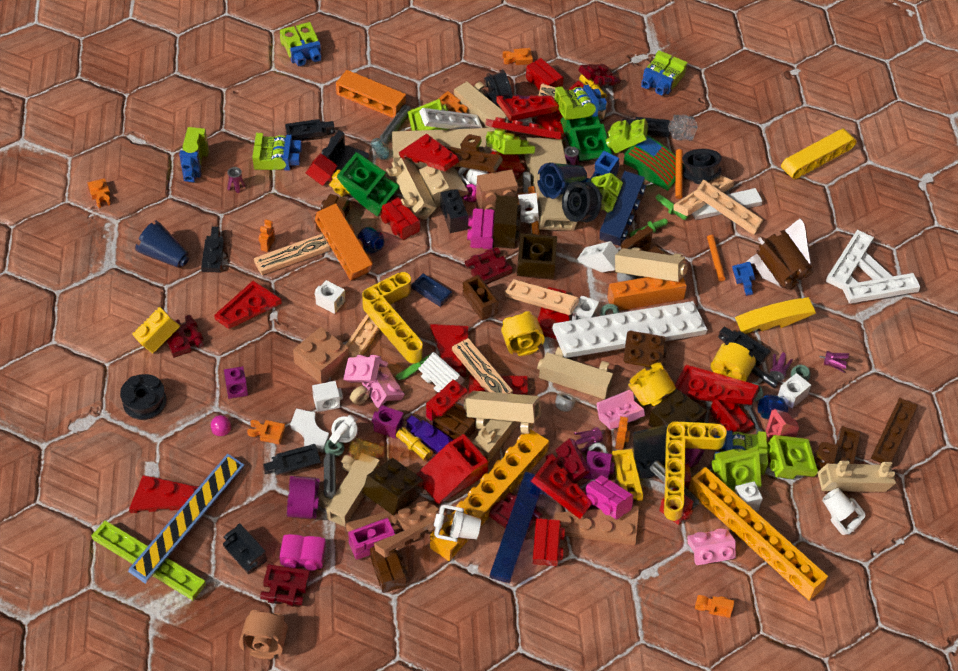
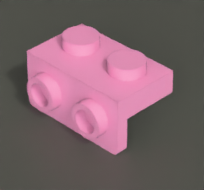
(363, 368)
(384, 388)
(619, 405)
(712, 546)

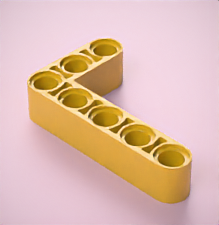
(377, 306)
(677, 461)

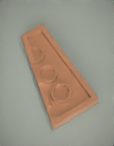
(601, 527)

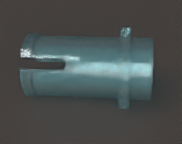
(381, 151)

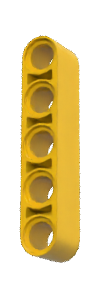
(818, 153)

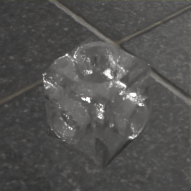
(682, 127)

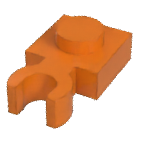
(519, 56)
(452, 103)
(99, 191)
(267, 235)
(269, 432)
(622, 433)
(717, 605)

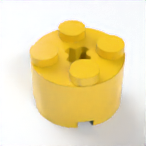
(522, 334)
(733, 361)
(651, 384)

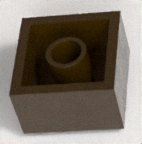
(506, 222)
(537, 256)
(676, 408)
(392, 486)

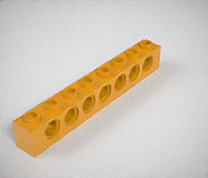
(537, 448)
(758, 534)

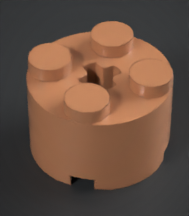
(263, 634)

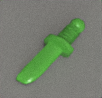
(670, 206)
(655, 225)
(411, 369)

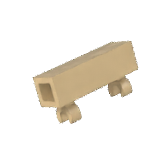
(478, 103)
(413, 188)
(650, 264)
(575, 374)
(503, 407)
(493, 436)
(857, 477)
(350, 494)

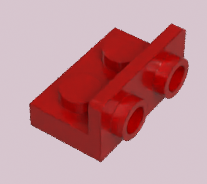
(445, 400)
(731, 416)

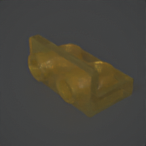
(364, 446)

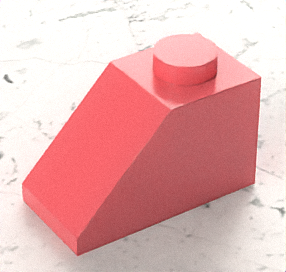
(781, 424)

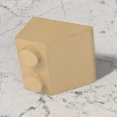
(441, 181)

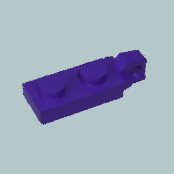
(429, 435)

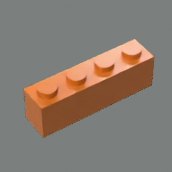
(370, 93)
(343, 241)
(645, 292)

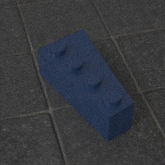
(622, 216)

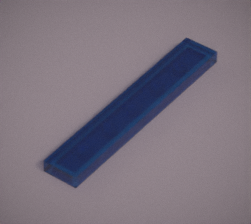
(516, 530)

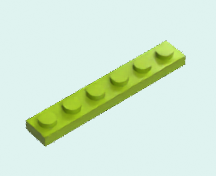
(131, 548)

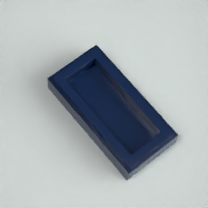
(431, 290)

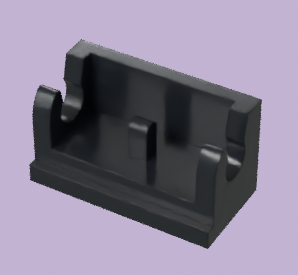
(244, 549)

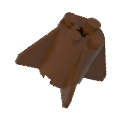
(784, 257)

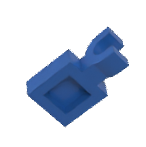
(744, 274)

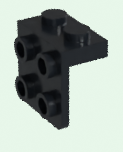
(339, 152)
(648, 447)

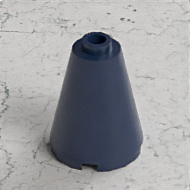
(557, 176)
(162, 246)

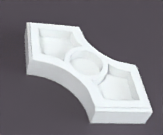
(305, 424)

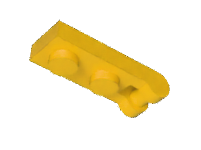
(627, 472)

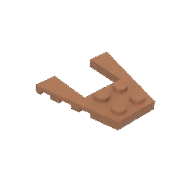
(411, 519)

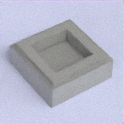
(526, 181)

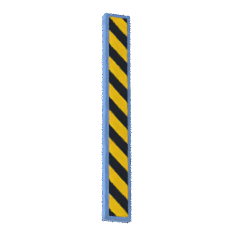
(185, 519)

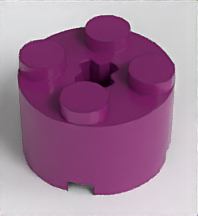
(303, 497)

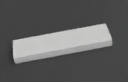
(449, 119)
(746, 198)

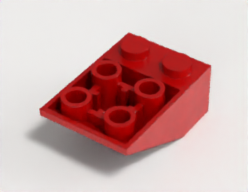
(453, 469)

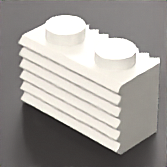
(438, 372)

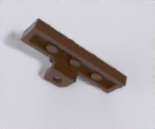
(473, 156)
(843, 450)

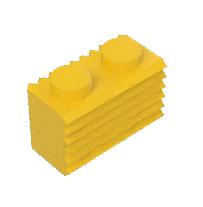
(156, 330)

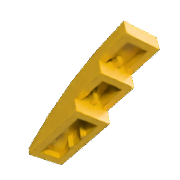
(775, 314)

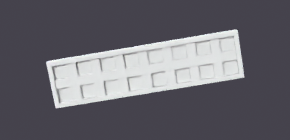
(610, 331)

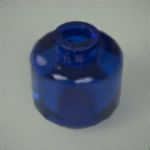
(371, 239)
(769, 403)

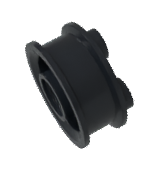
(498, 86)
(702, 165)
(581, 201)
(153, 396)

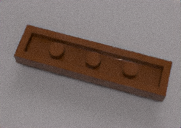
(894, 431)

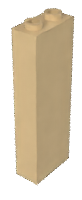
(448, 137)
(549, 210)

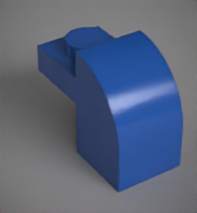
(606, 164)

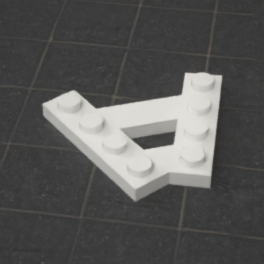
(883, 283)

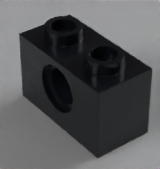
(453, 211)

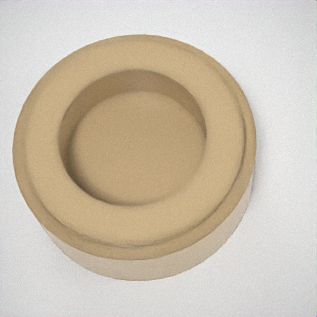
(359, 395)

